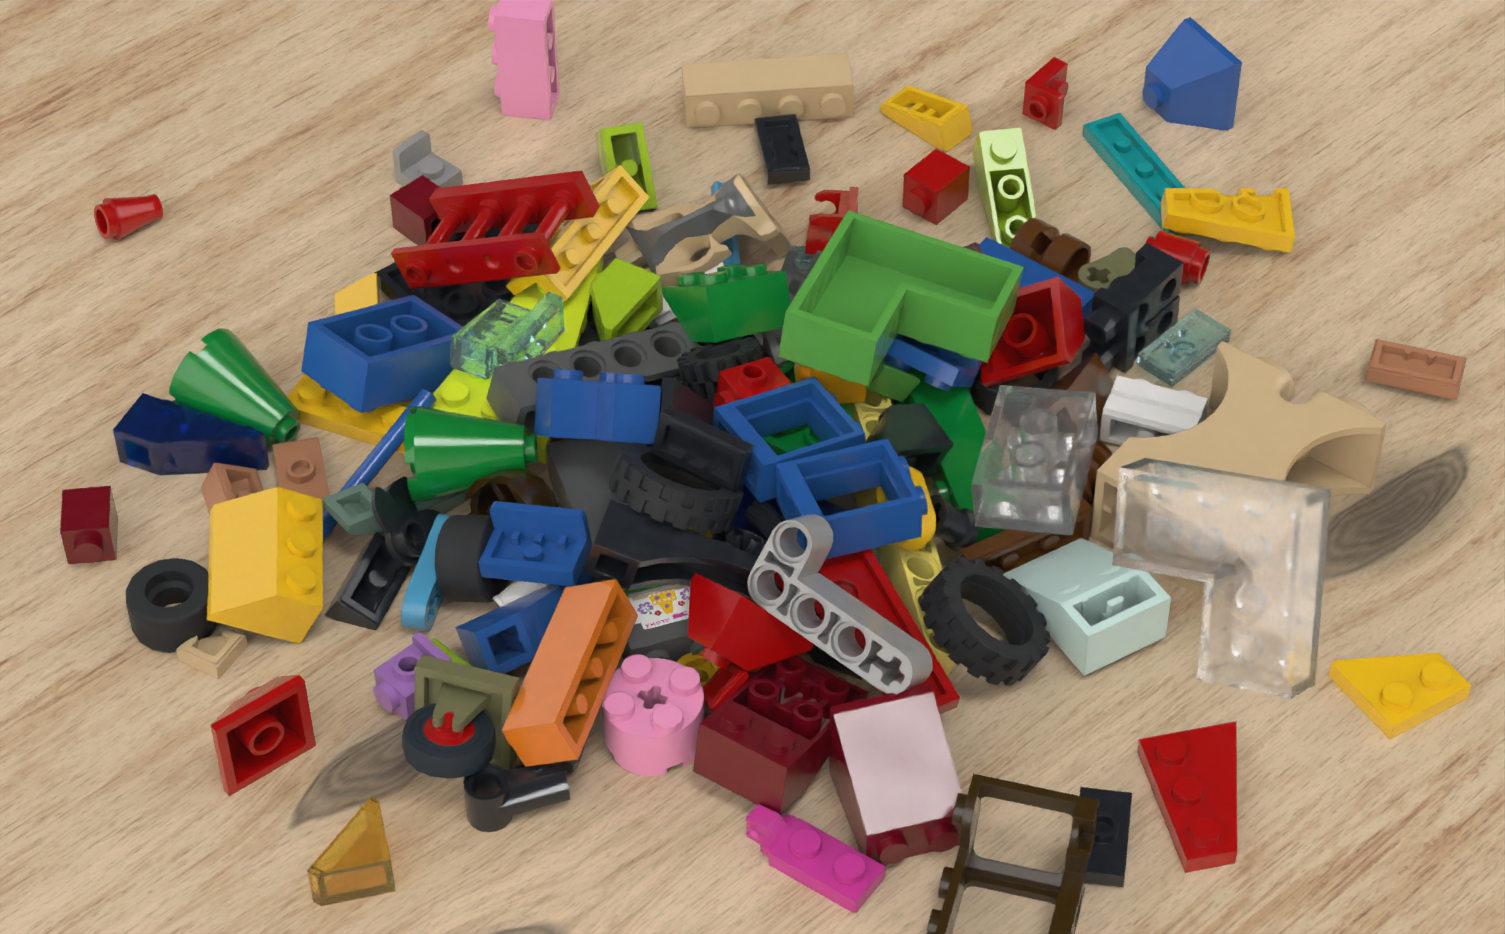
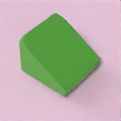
(893, 382)

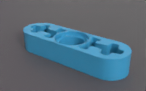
(423, 593)

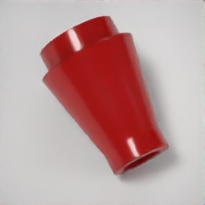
(125, 215)

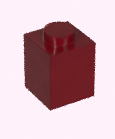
(413, 211)
(89, 525)

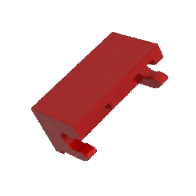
(824, 225)

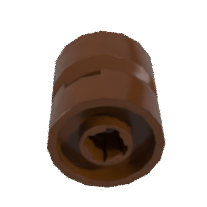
(1047, 247)

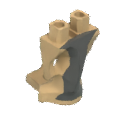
(678, 235)

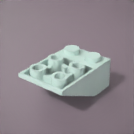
(1093, 606)

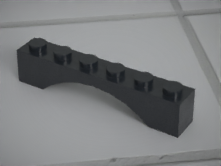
(655, 553)

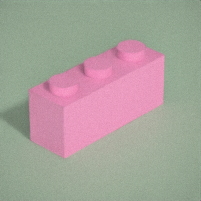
(525, 57)

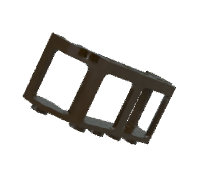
(970, 870)

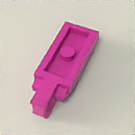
(815, 858)

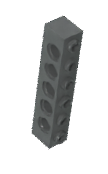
(639, 353)

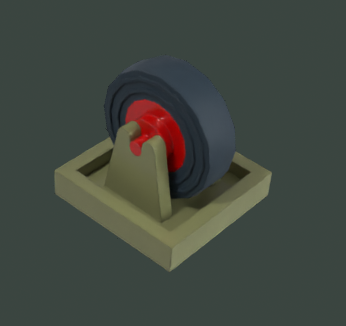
(458, 719)

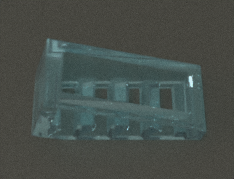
(475, 344)

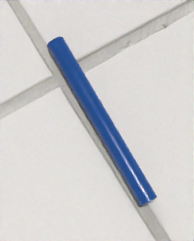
(380, 454)

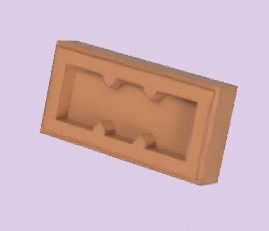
(1416, 369)
(301, 467)

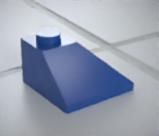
(1193, 79)

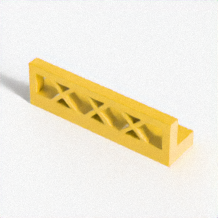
(584, 241)

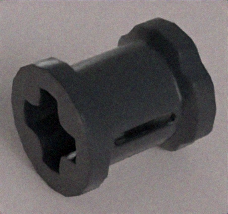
(954, 525)

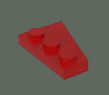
(1196, 791)

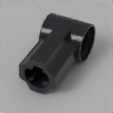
(500, 793)

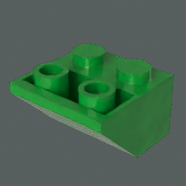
(729, 302)

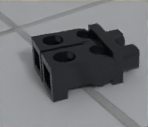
(1134, 309)

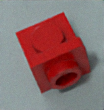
(1046, 94)

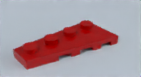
(866, 580)

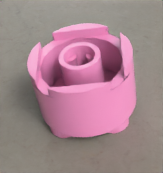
(652, 715)

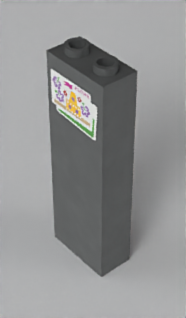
(580, 480)

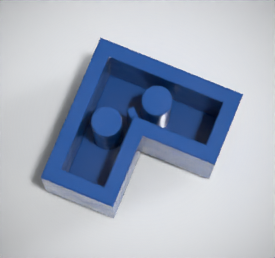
(607, 410)

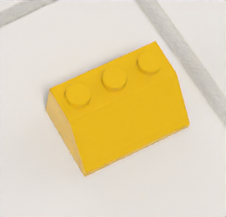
(267, 563)

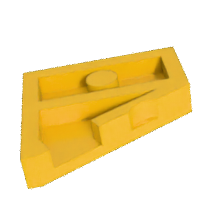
(1400, 688)

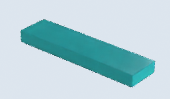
(1132, 162)

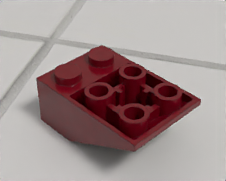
(773, 732)

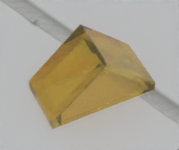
(355, 862)

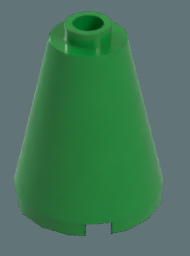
(234, 387)
(458, 449)

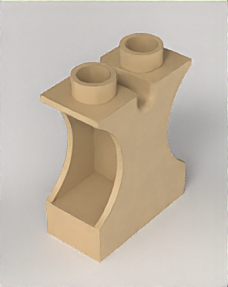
(1257, 434)

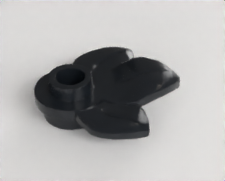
(401, 521)

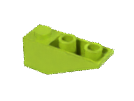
(1003, 182)

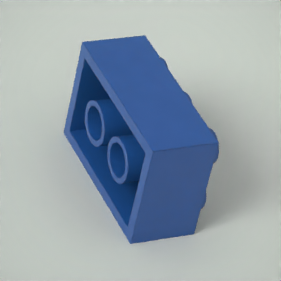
(380, 352)

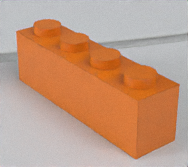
(570, 673)

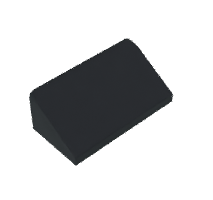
(368, 586)

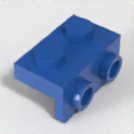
(941, 365)
(536, 544)

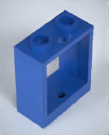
(781, 410)
(848, 471)

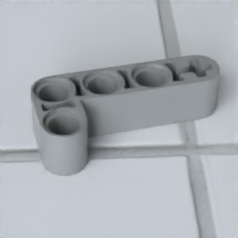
(842, 611)

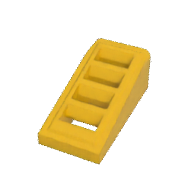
(932, 118)

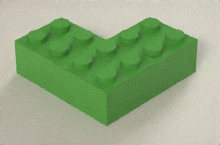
(893, 282)

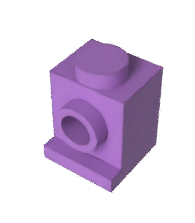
(397, 676)

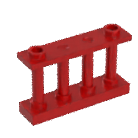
(494, 205)

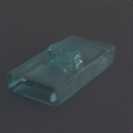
(535, 332)
(1183, 347)

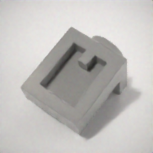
(416, 159)

